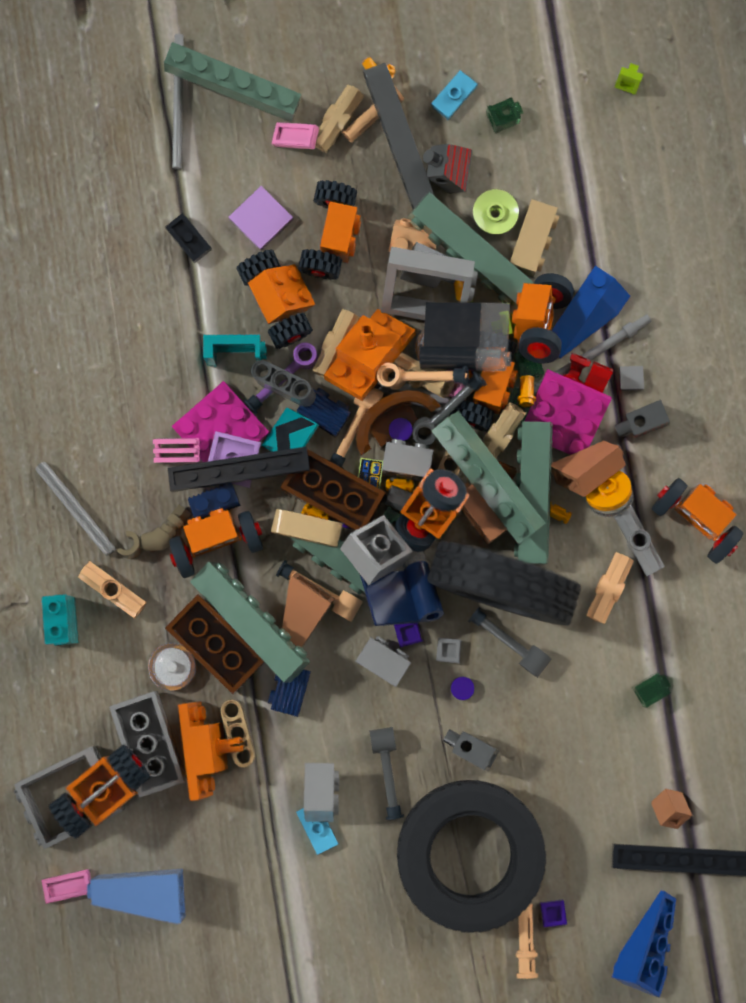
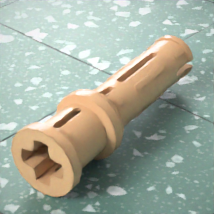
(364, 121)
(526, 953)

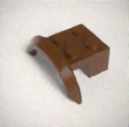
(386, 410)

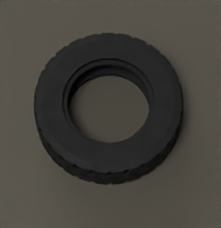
(504, 583)
(482, 910)

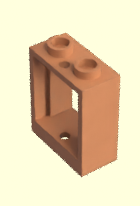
(482, 516)

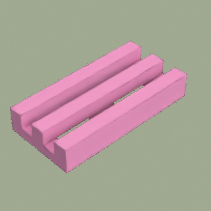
(158, 450)

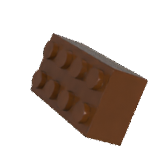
(335, 492)
(215, 644)

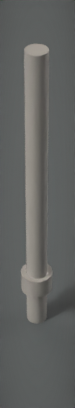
(177, 114)
(628, 330)

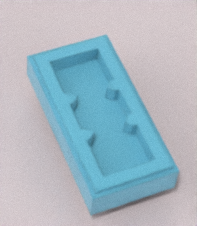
(454, 95)
(319, 833)

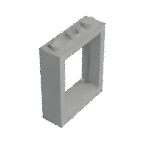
(425, 264)
(32, 812)

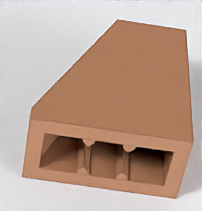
(588, 468)
(304, 608)

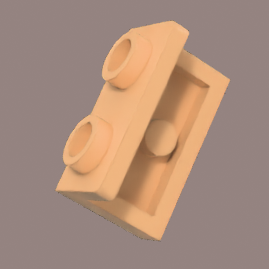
(406, 235)

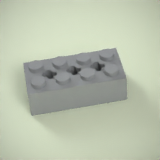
(156, 729)

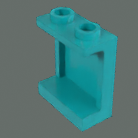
(232, 344)
(60, 619)

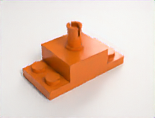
(365, 349)
(203, 749)

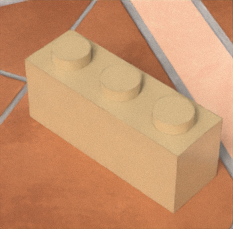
(534, 237)

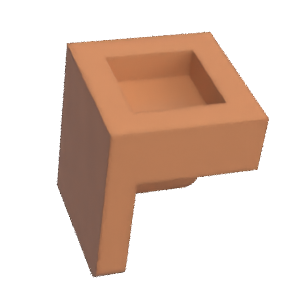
(671, 808)

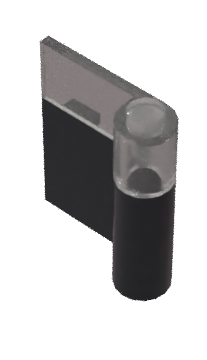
(466, 336)

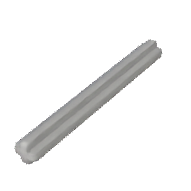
(75, 508)

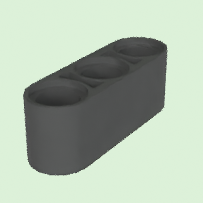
(276, 376)

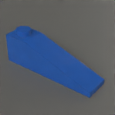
(590, 309)
(643, 955)

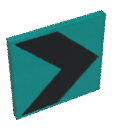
(290, 432)

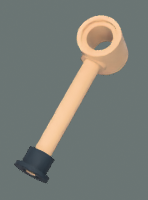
(401, 376)
(371, 399)
(344, 604)

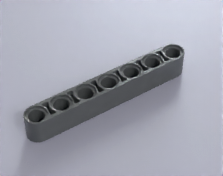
(397, 133)

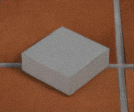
(631, 378)
(448, 650)

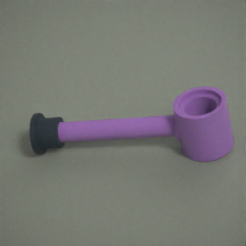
(255, 402)

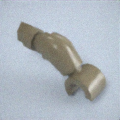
(159, 538)

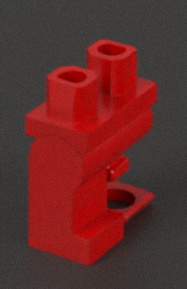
(597, 376)

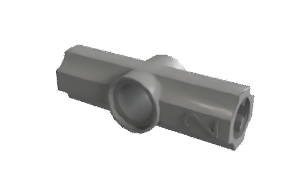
(647, 554)

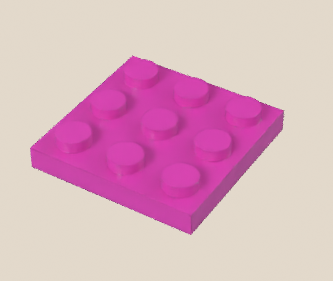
(571, 408)
(222, 413)

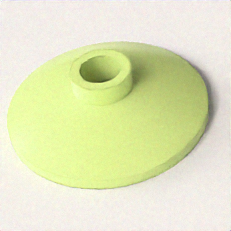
(497, 201)

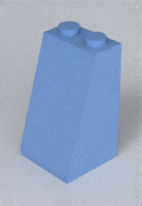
(143, 893)

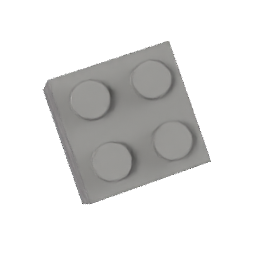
(406, 461)
(376, 549)
(384, 661)
(319, 789)

